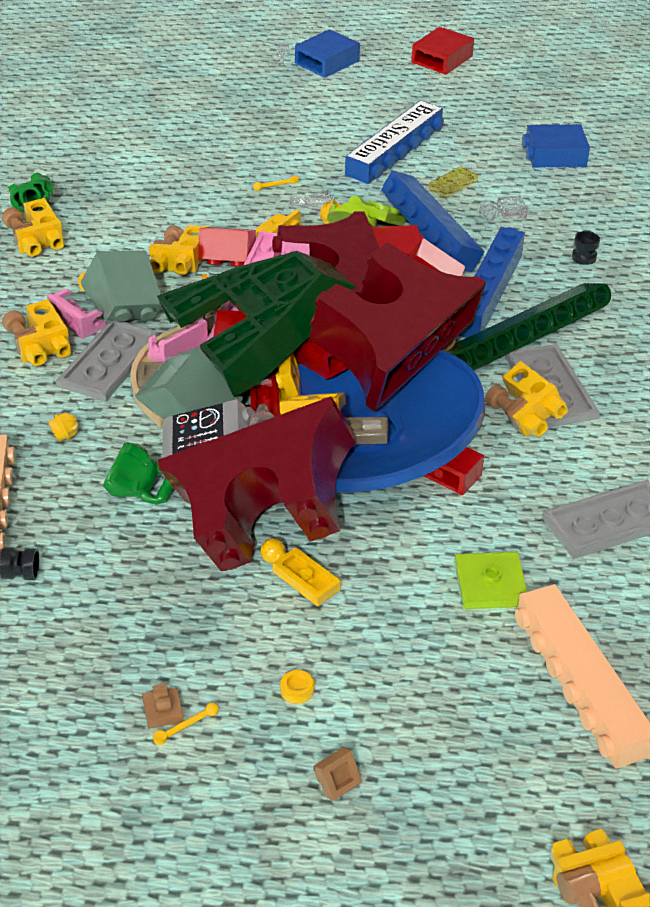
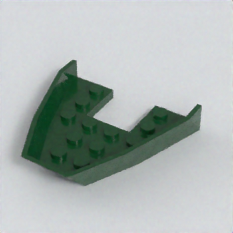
(278, 309)

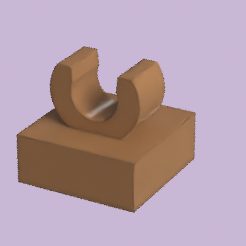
(162, 706)
(337, 773)

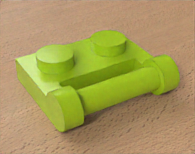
(380, 211)

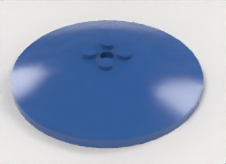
(427, 422)

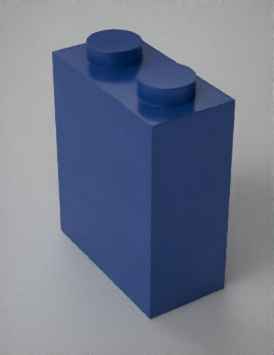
(327, 53)
(556, 145)

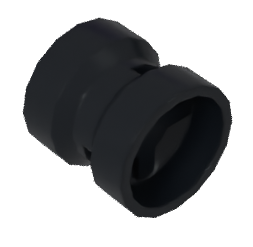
(585, 247)
(19, 563)

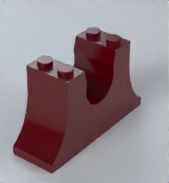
(340, 243)
(398, 324)
(265, 464)

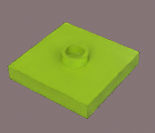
(489, 579)

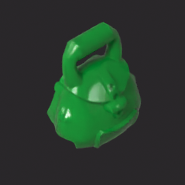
(37, 188)
(135, 475)

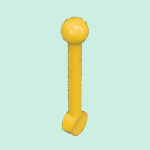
(257, 186)
(160, 736)

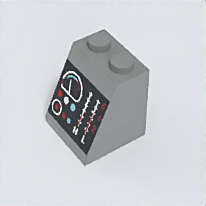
(203, 425)

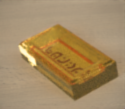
(453, 181)

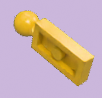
(300, 571)

